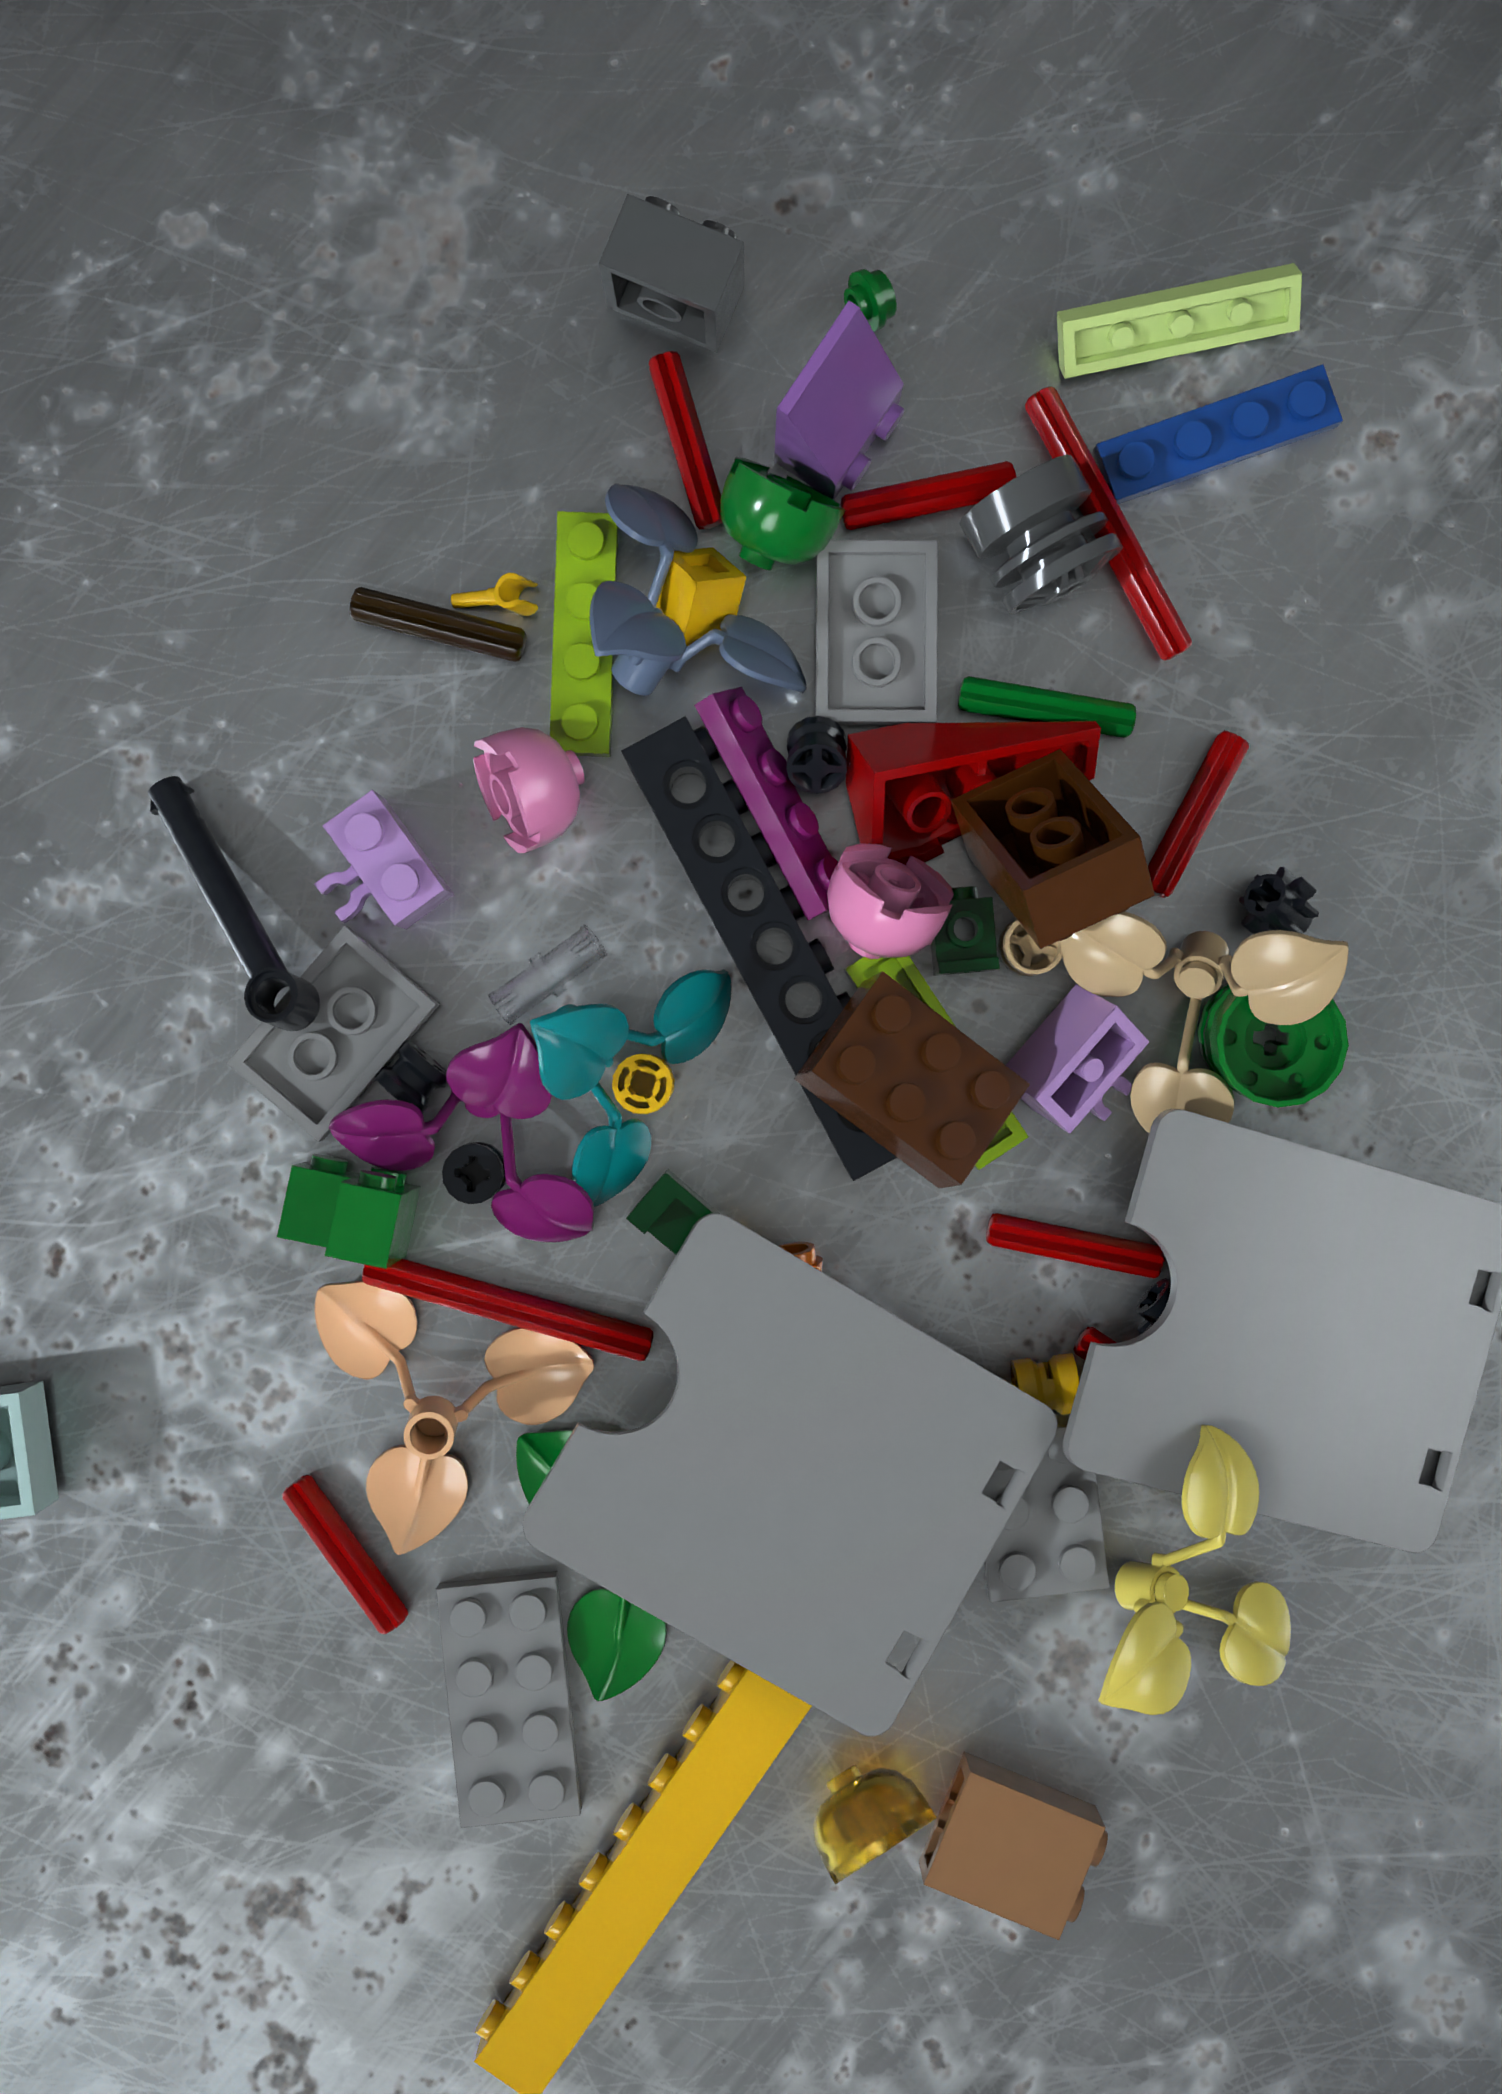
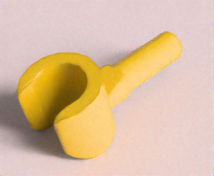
(504, 594)

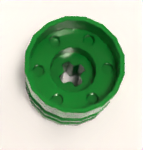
(1284, 1071)

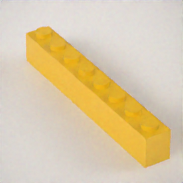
(637, 1880)

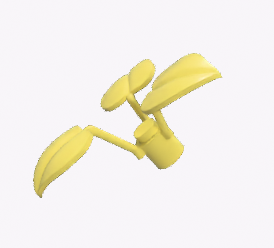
(1150, 1660)

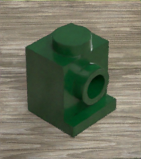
(977, 955)

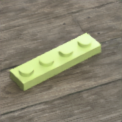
(1179, 320)

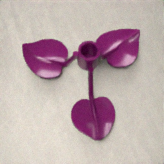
(490, 1080)

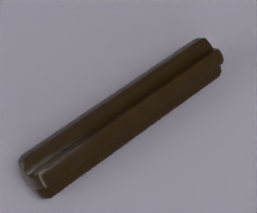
(437, 624)

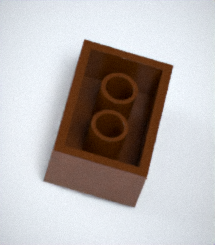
(1053, 848)
(912, 1081)

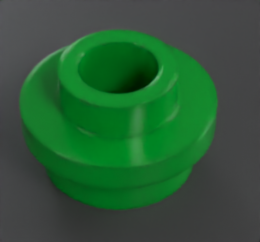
(873, 295)

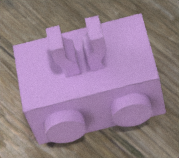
(386, 861)
(1077, 1058)

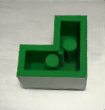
(350, 1213)

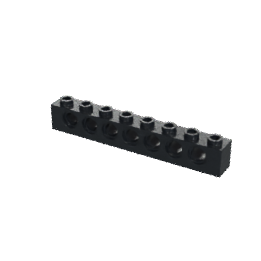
(655, 766)

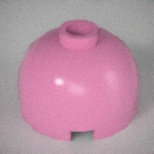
(530, 784)
(886, 905)

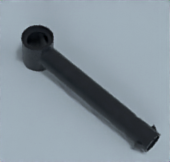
(233, 911)

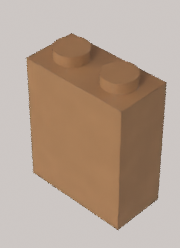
(1013, 1846)

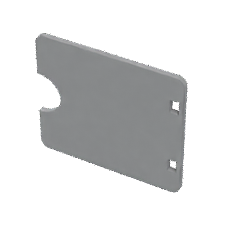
(1306, 1321)
(799, 1481)

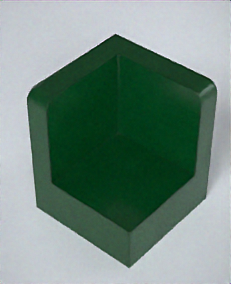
(669, 1211)

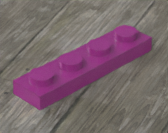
(770, 795)

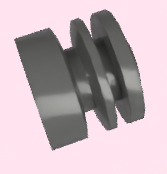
(1037, 530)

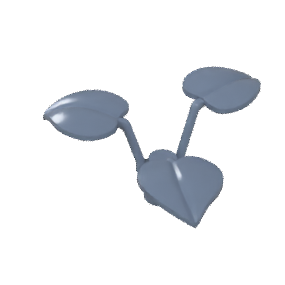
(650, 642)

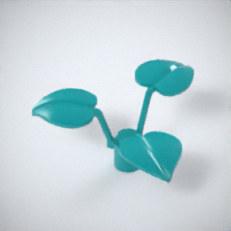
(579, 1044)

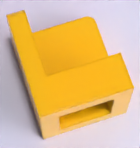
(700, 591)

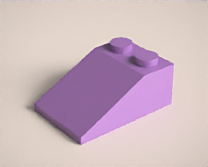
(838, 407)

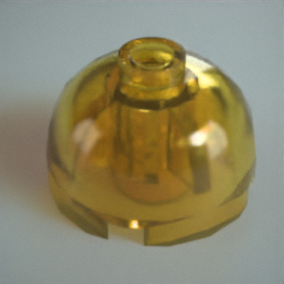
(866, 1818)

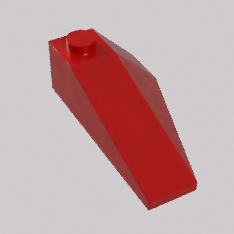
(909, 772)

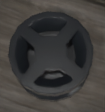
(828, 763)
(413, 1076)
(487, 1163)

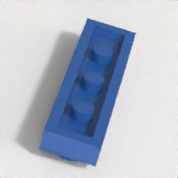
(1218, 434)

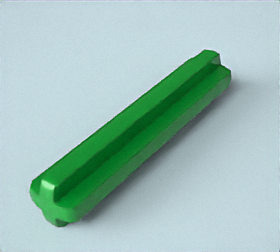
(1044, 705)

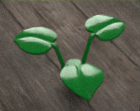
(605, 1633)

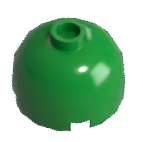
(776, 515)

